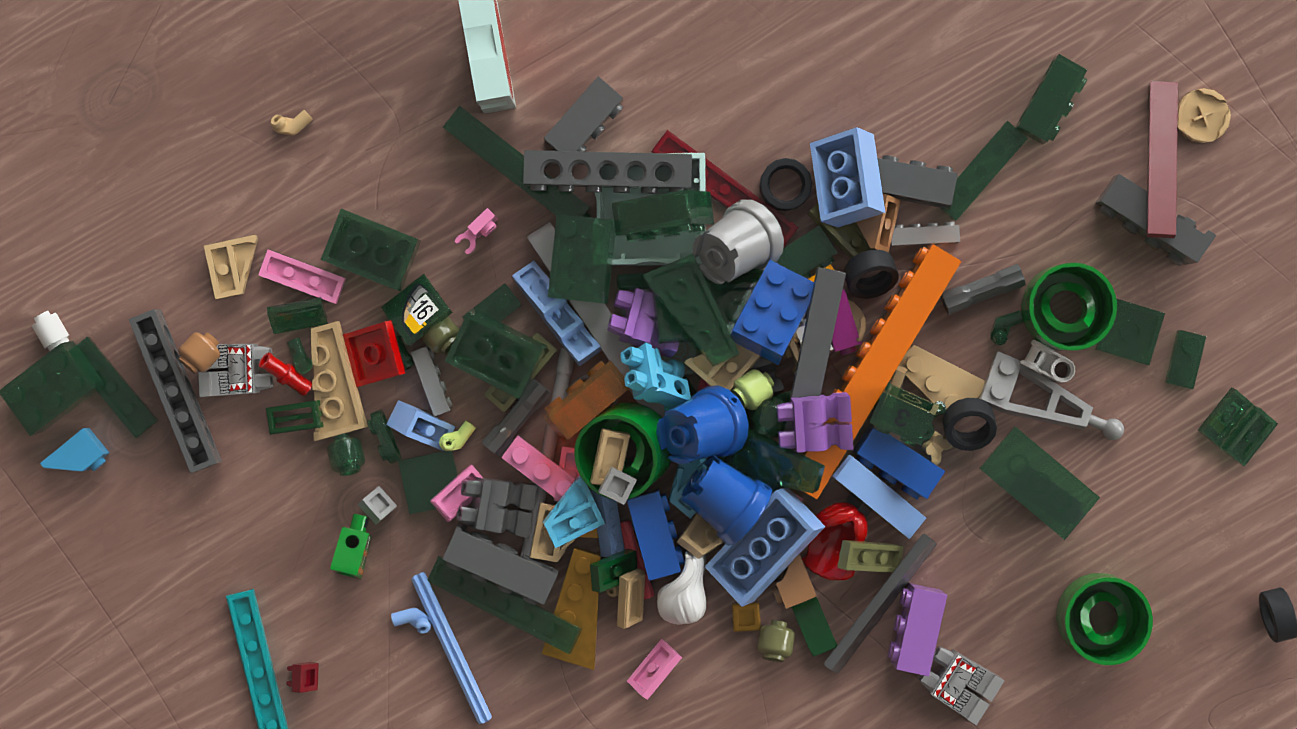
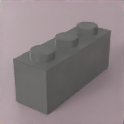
(585, 118)
(917, 182)

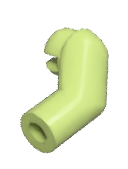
(457, 439)

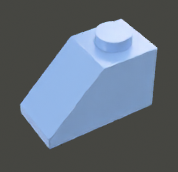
(418, 424)

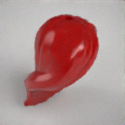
(841, 523)

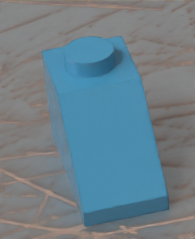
(79, 453)

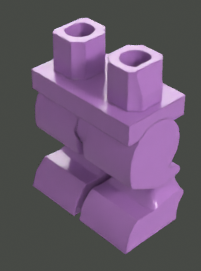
(639, 322)
(810, 426)

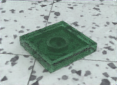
(1133, 333)
(425, 478)

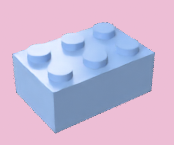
(847, 177)

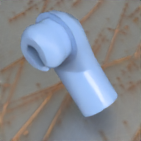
(414, 617)

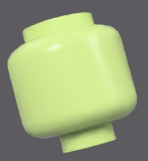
(753, 388)

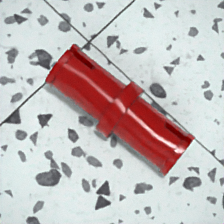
(285, 374)

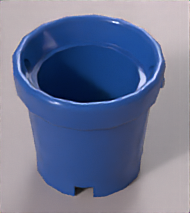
(704, 426)
(726, 499)

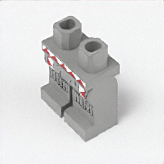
(242, 371)
(952, 679)

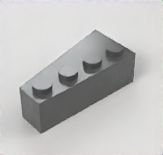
(1129, 204)
(500, 565)

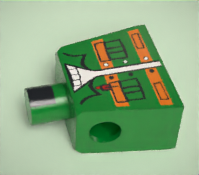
(352, 560)

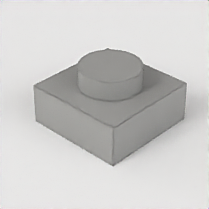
(617, 485)
(377, 505)

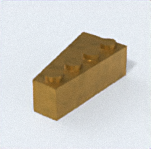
(579, 606)

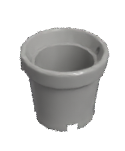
(739, 242)

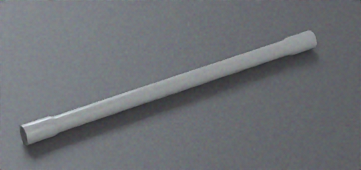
(563, 373)

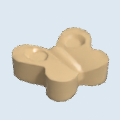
(935, 446)

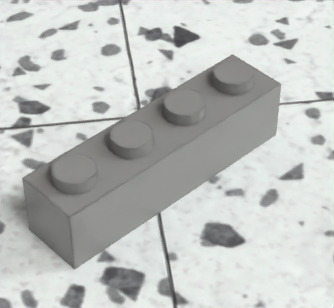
(925, 235)
(431, 381)

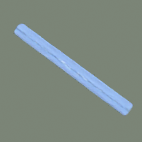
(451, 648)

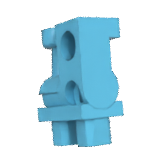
(655, 378)

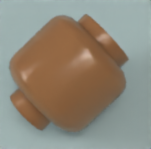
(199, 352)

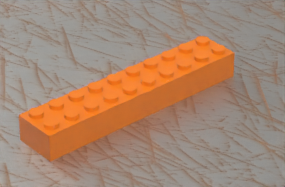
(889, 344)

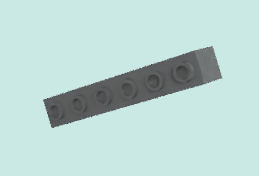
(537, 161)
(175, 390)

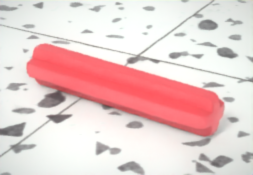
(630, 542)

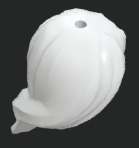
(684, 598)

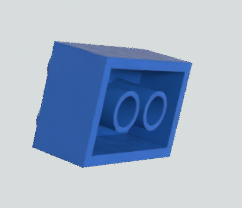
(773, 312)
(897, 463)
(655, 534)

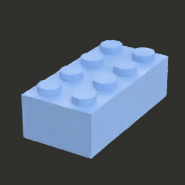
(766, 549)

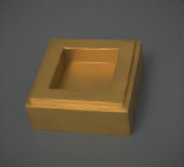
(746, 617)

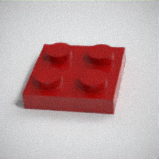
(374, 353)

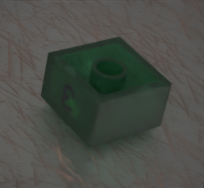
(903, 415)

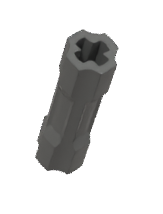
(982, 289)
(503, 433)

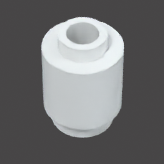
(50, 330)

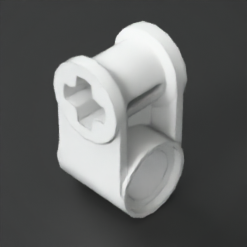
(1047, 361)

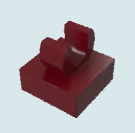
(304, 677)

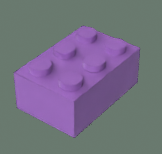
(917, 629)

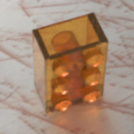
(585, 400)

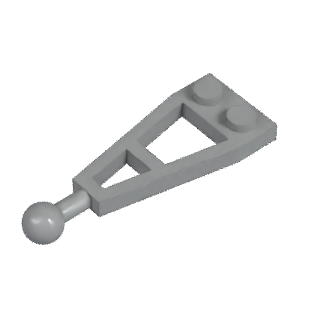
(1000, 385)

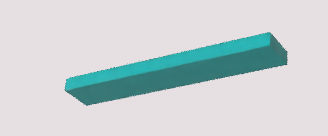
(256, 660)

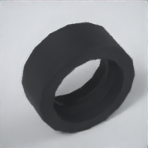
(791, 164)
(866, 263)
(972, 440)
(1278, 614)

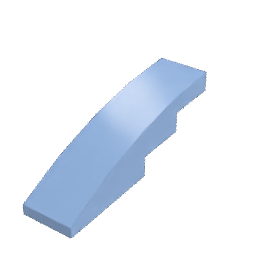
(556, 314)
(879, 496)

